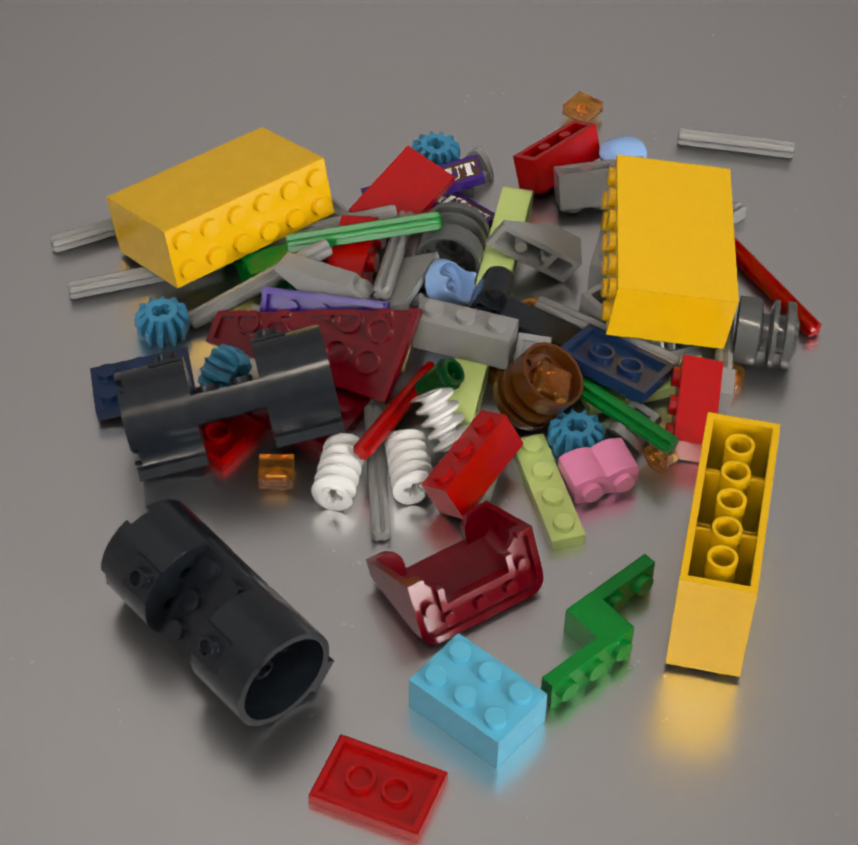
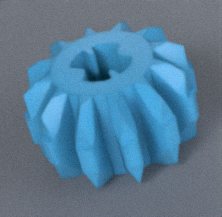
(437, 147)
(162, 321)
(223, 365)
(574, 432)

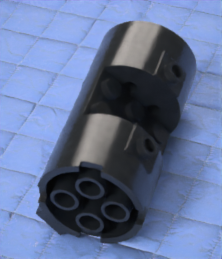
(167, 418)
(216, 612)

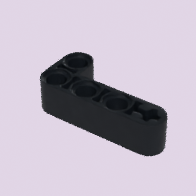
(493, 296)

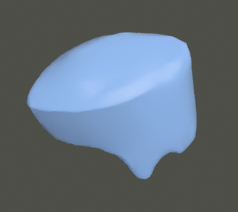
(622, 146)
(449, 282)

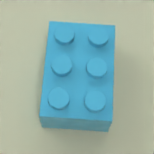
(477, 700)

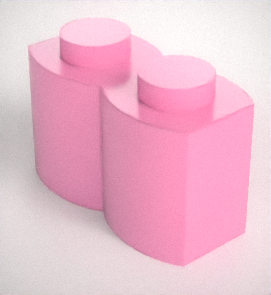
(598, 470)

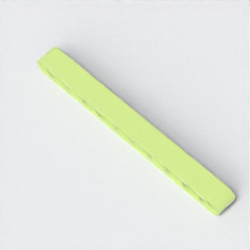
(513, 205)

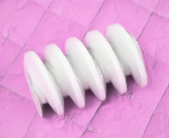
(441, 417)
(408, 464)
(337, 473)

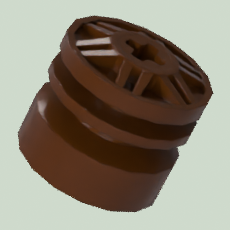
(520, 399)

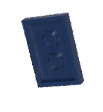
(618, 363)
(106, 391)

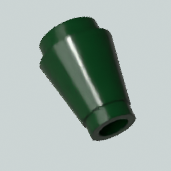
(442, 375)

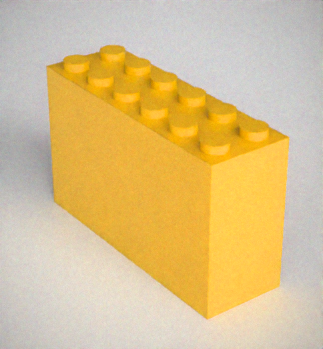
(220, 206)
(668, 252)
(724, 545)

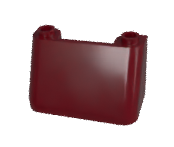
(466, 581)

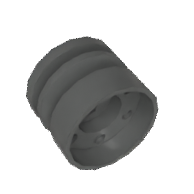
(460, 238)
(765, 332)

